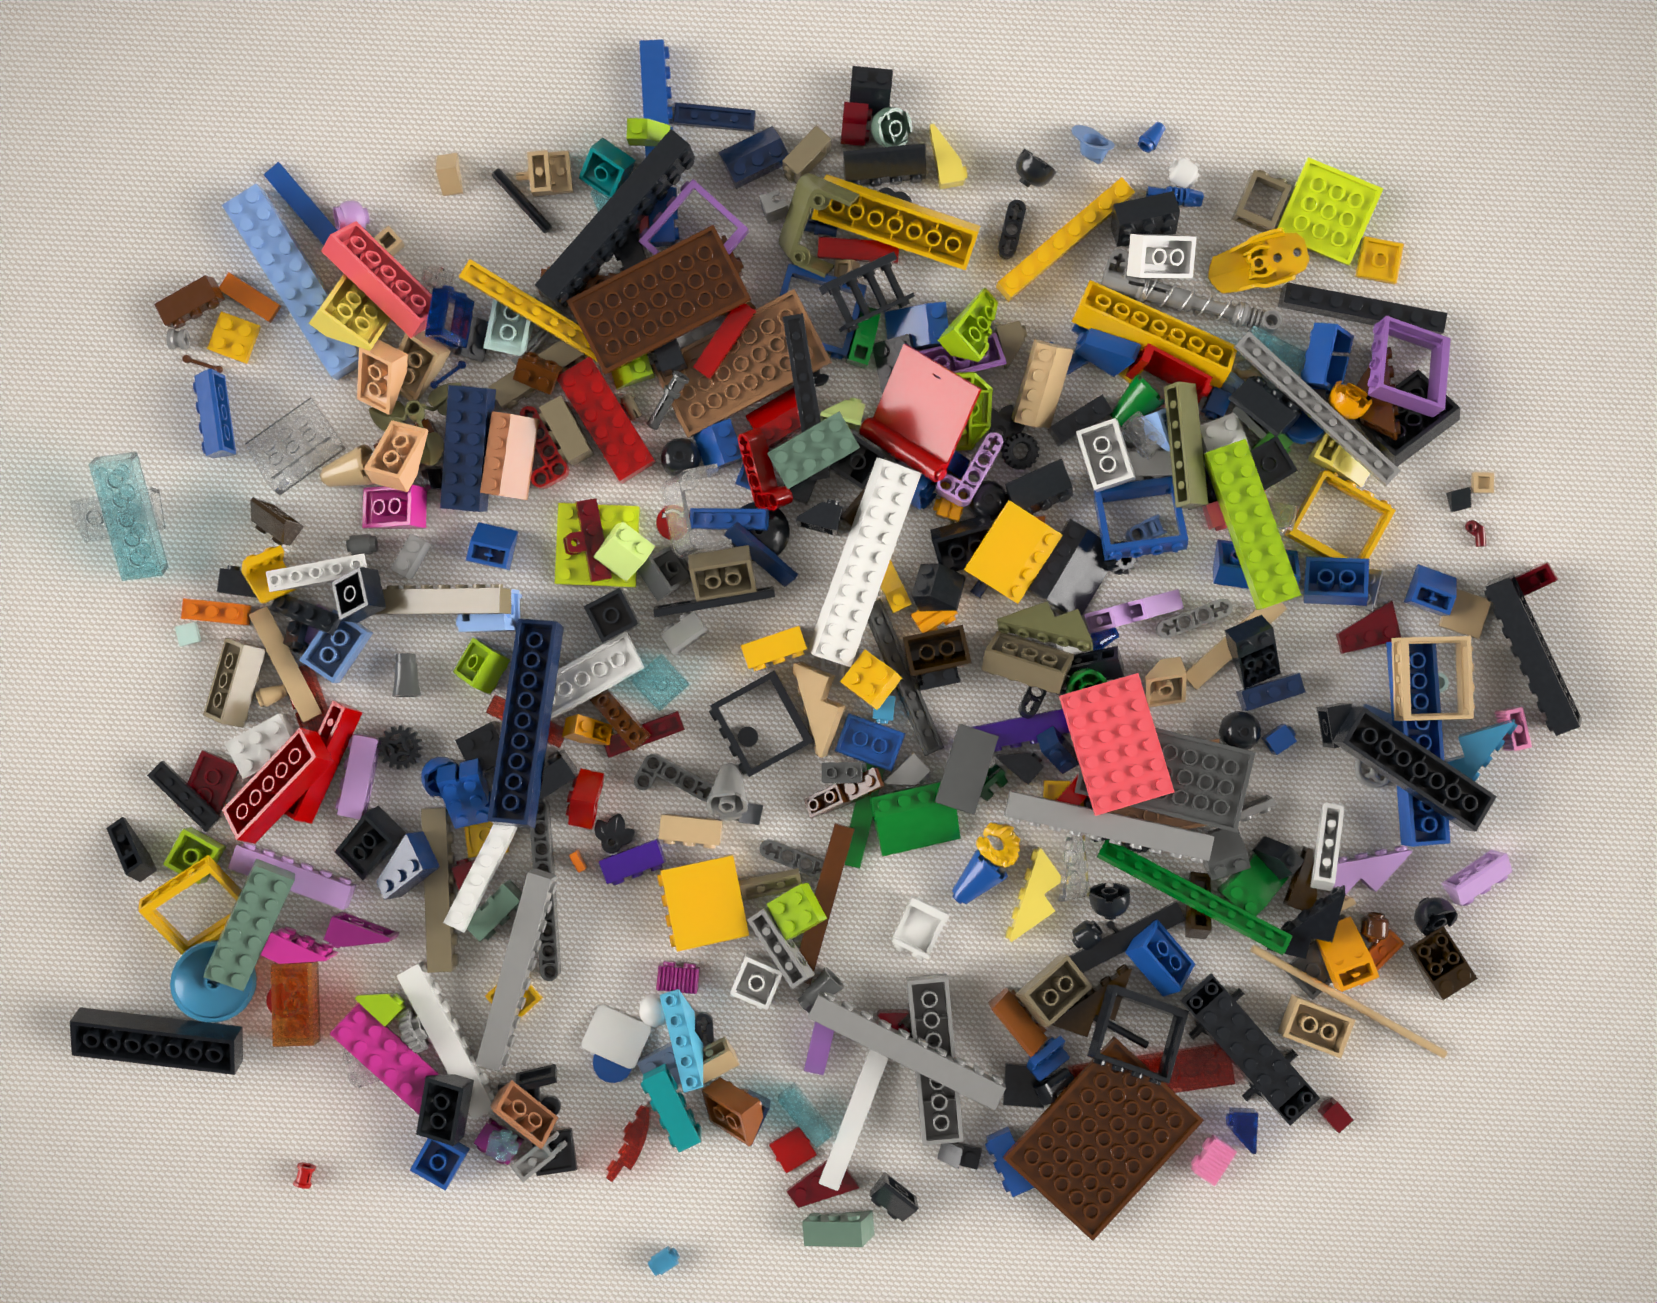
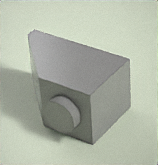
(909, 772)

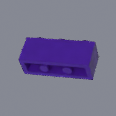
(632, 862)

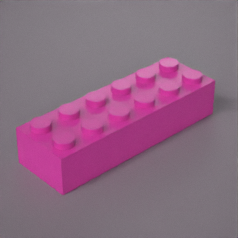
(384, 1055)

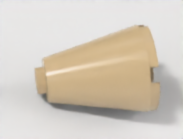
(348, 469)

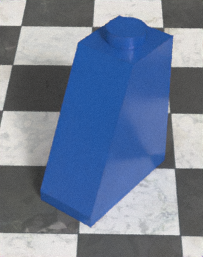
(1107, 350)

